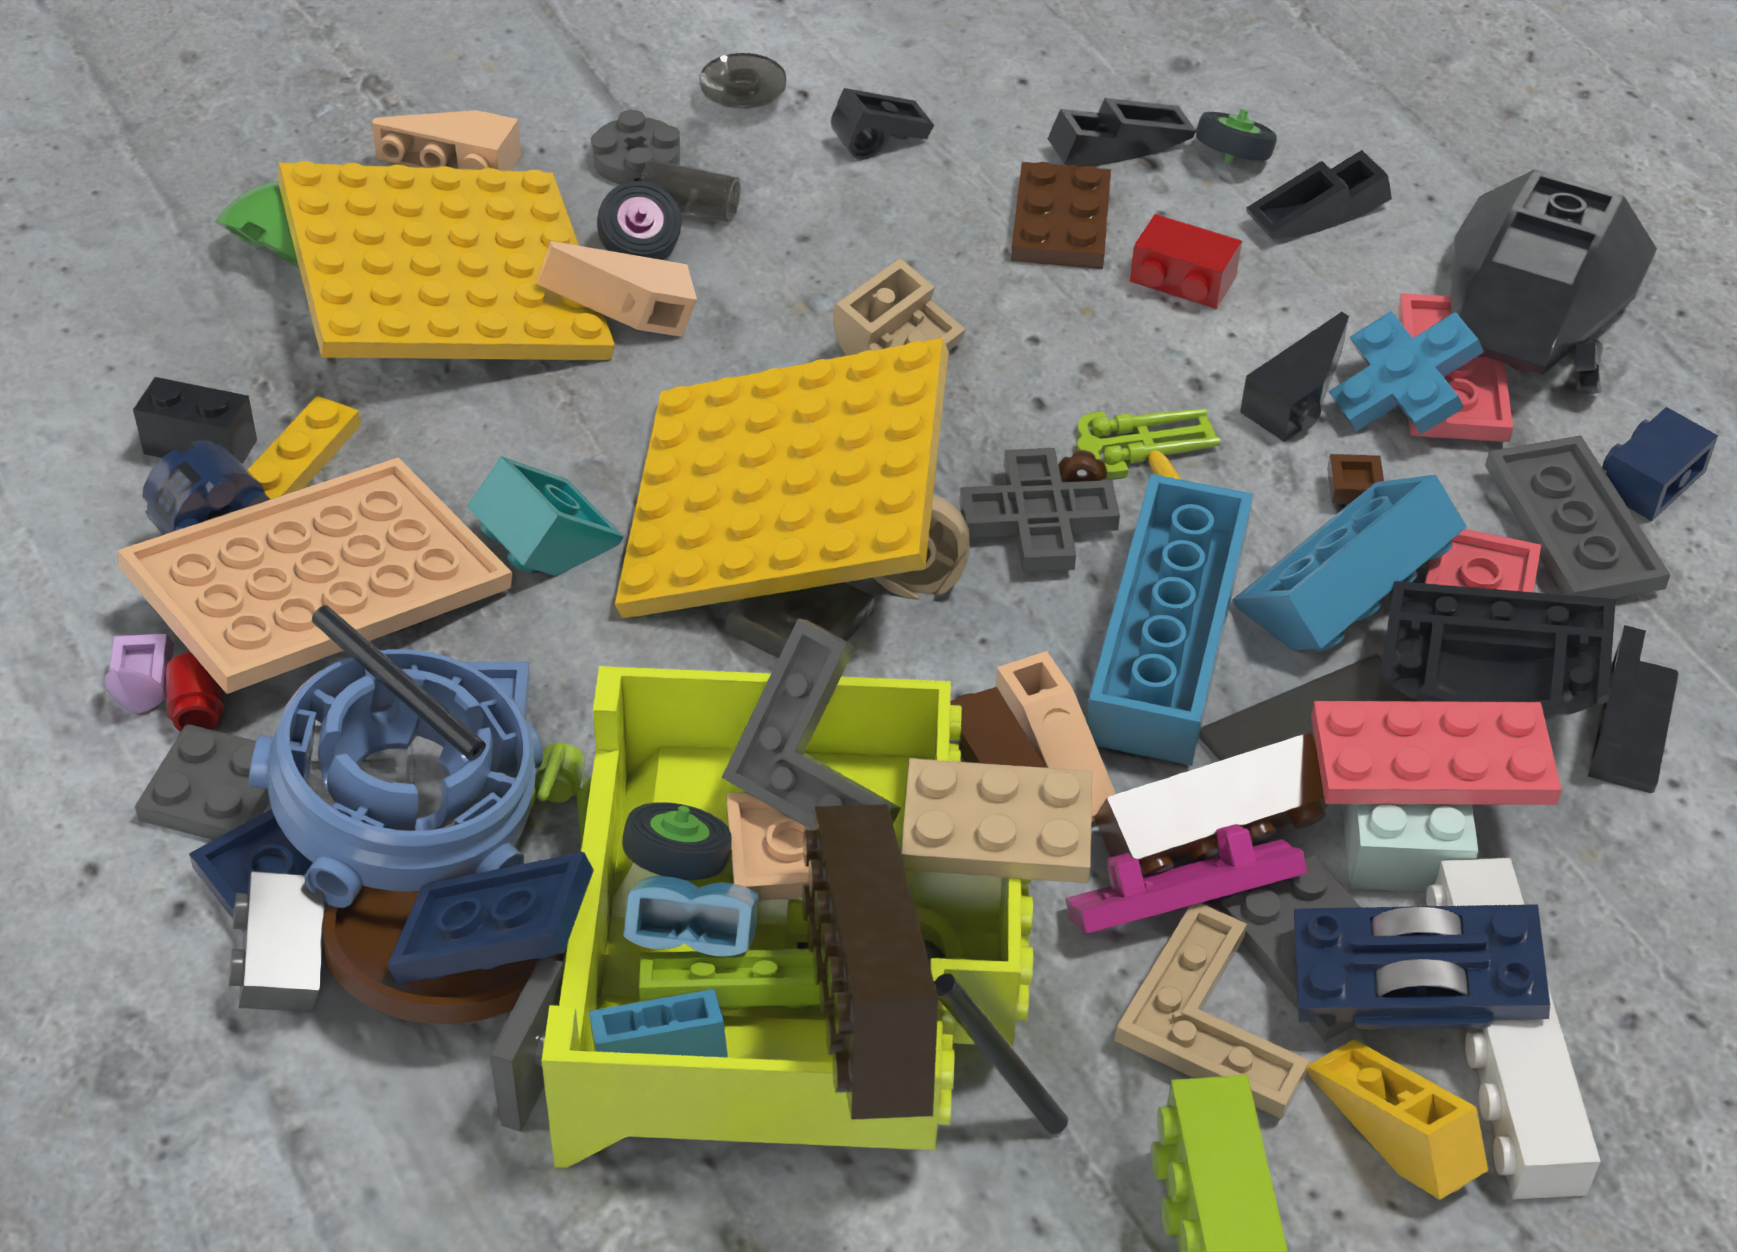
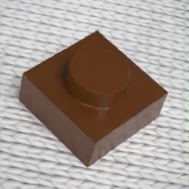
(1352, 475)

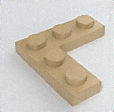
(1172, 1029)

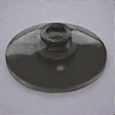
(742, 80)

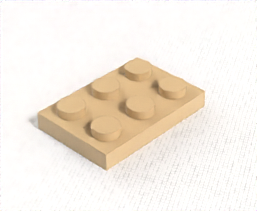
(998, 820)

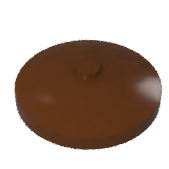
(361, 942)

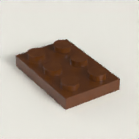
(1061, 215)

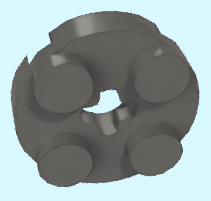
(628, 143)

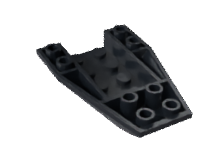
(1545, 267)

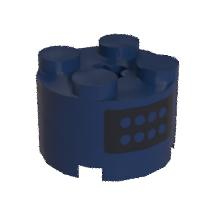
(198, 487)

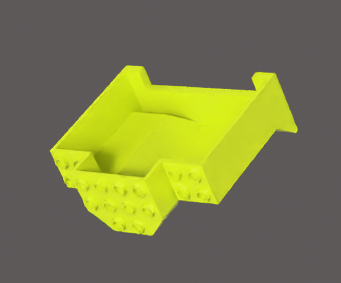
(670, 742)

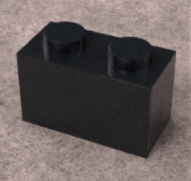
(180, 413)

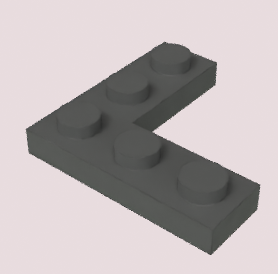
(771, 750)

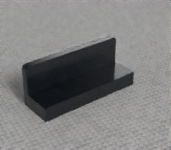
(1634, 719)

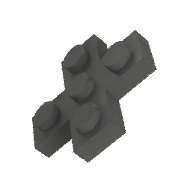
(1039, 509)

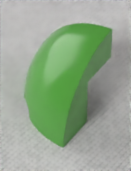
(261, 221)

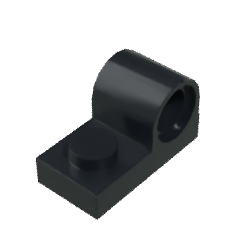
(867, 120)

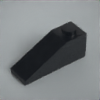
(1291, 387)

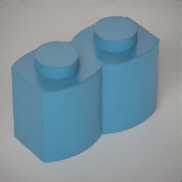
(674, 912)

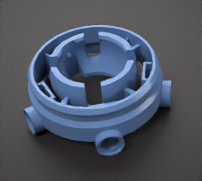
(373, 826)

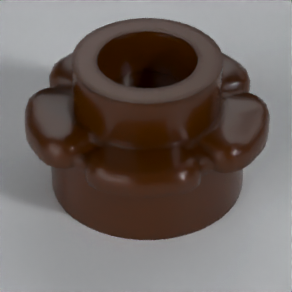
(1082, 460)

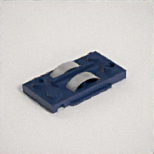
(1421, 965)

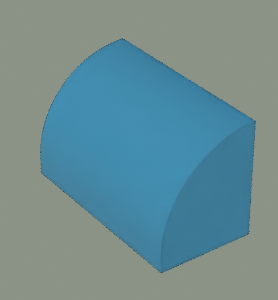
(662, 1026)

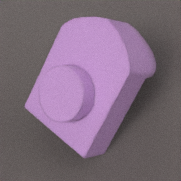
(138, 670)

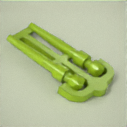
(1137, 447)

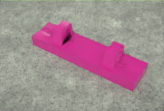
(1139, 897)

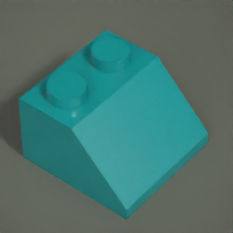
(540, 519)

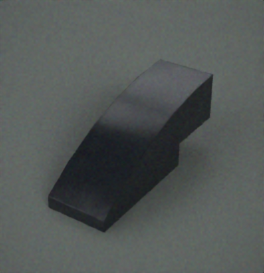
(1118, 132)
(1322, 198)

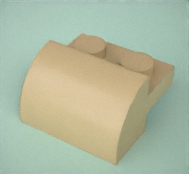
(892, 312)

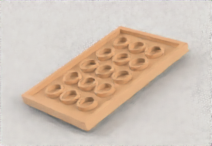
(360, 543)

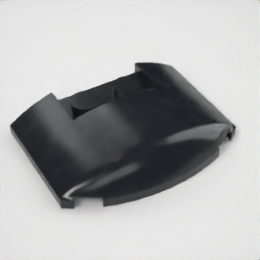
(1499, 646)

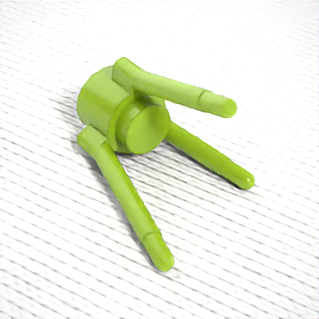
(563, 777)

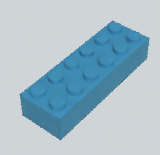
(1169, 620)

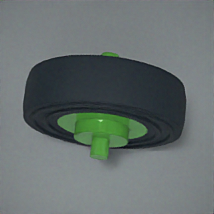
(1236, 135)
(676, 841)

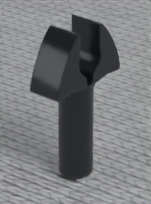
(1587, 364)

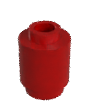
(192, 694)

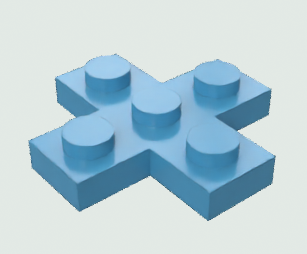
(1406, 372)

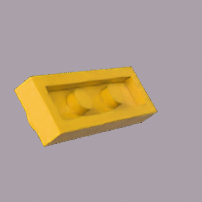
(305, 446)

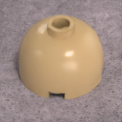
(945, 558)

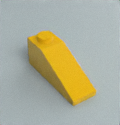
(1406, 1118)

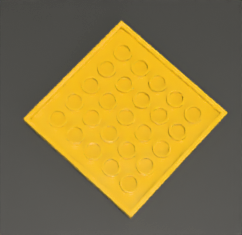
(434, 263)
(787, 480)

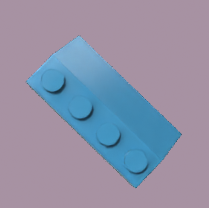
(1353, 562)

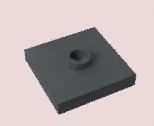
(519, 1048)

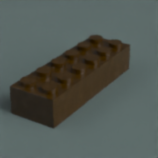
(870, 963)

